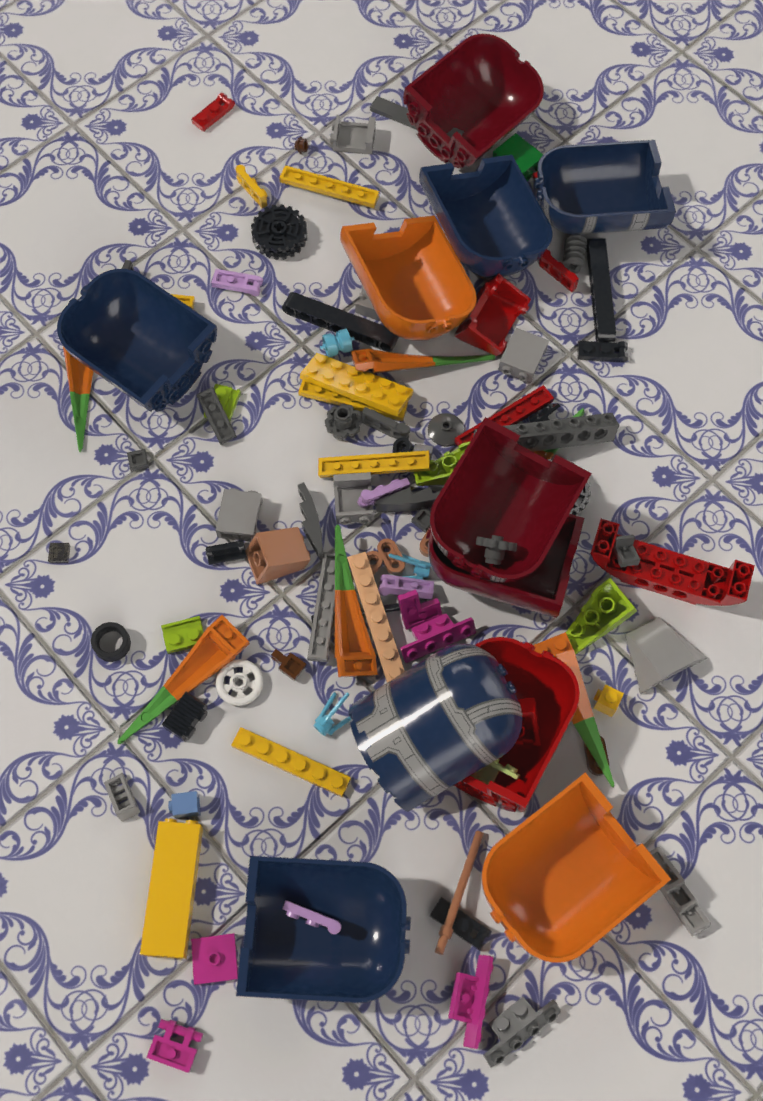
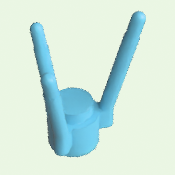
(421, 568)
(324, 723)

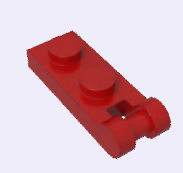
(213, 112)
(558, 271)

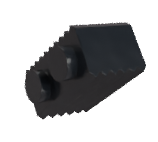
(185, 716)

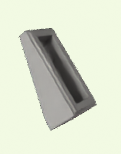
(128, 808)

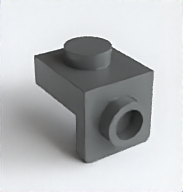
(625, 551)

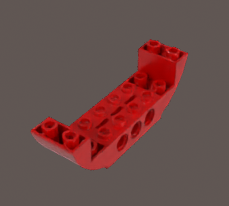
(673, 572)

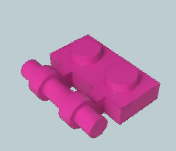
(171, 1052)

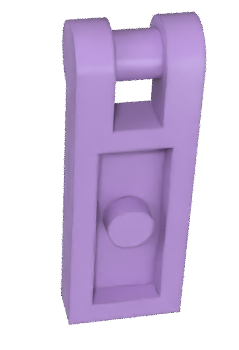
(237, 282)
(369, 497)
(399, 585)
(313, 918)

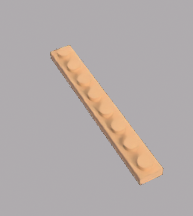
(375, 616)

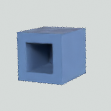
(185, 805)

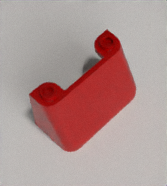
(493, 315)

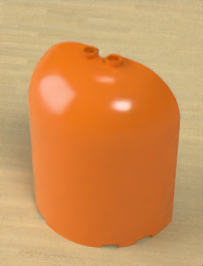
(411, 277)
(568, 875)

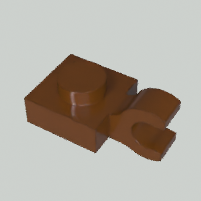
(290, 665)

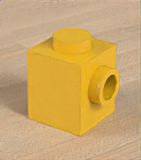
(607, 700)

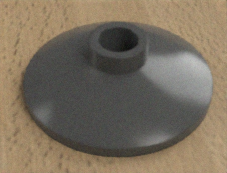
(441, 435)

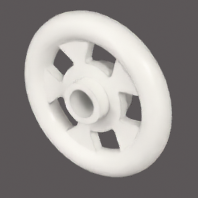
(228, 670)

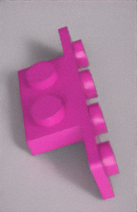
(436, 635)
(470, 1000)

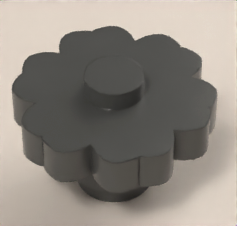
(343, 421)
(495, 548)

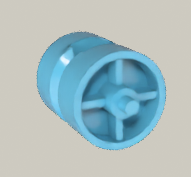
(340, 342)

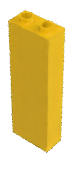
(172, 889)

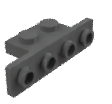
(516, 1026)

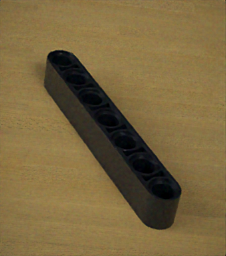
(601, 290)
(337, 319)

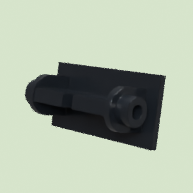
(226, 552)

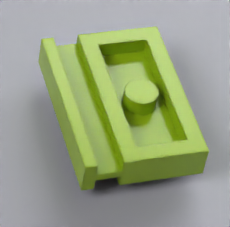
(228, 398)
(182, 634)

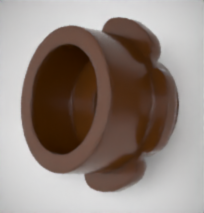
(301, 145)

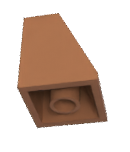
(277, 554)

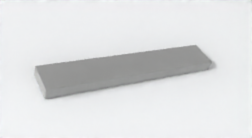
(324, 612)

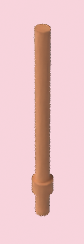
(446, 930)

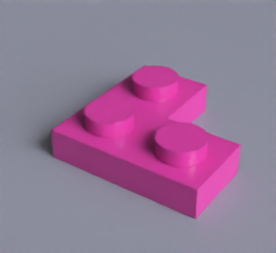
(415, 613)

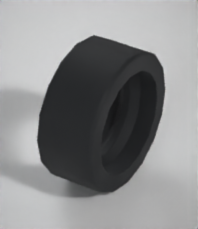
(102, 630)

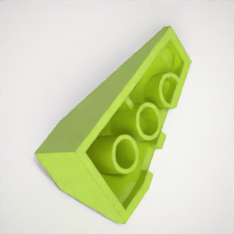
(440, 468)
(600, 615)

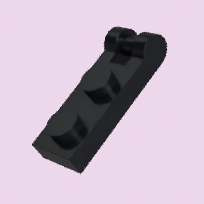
(602, 351)
(462, 925)

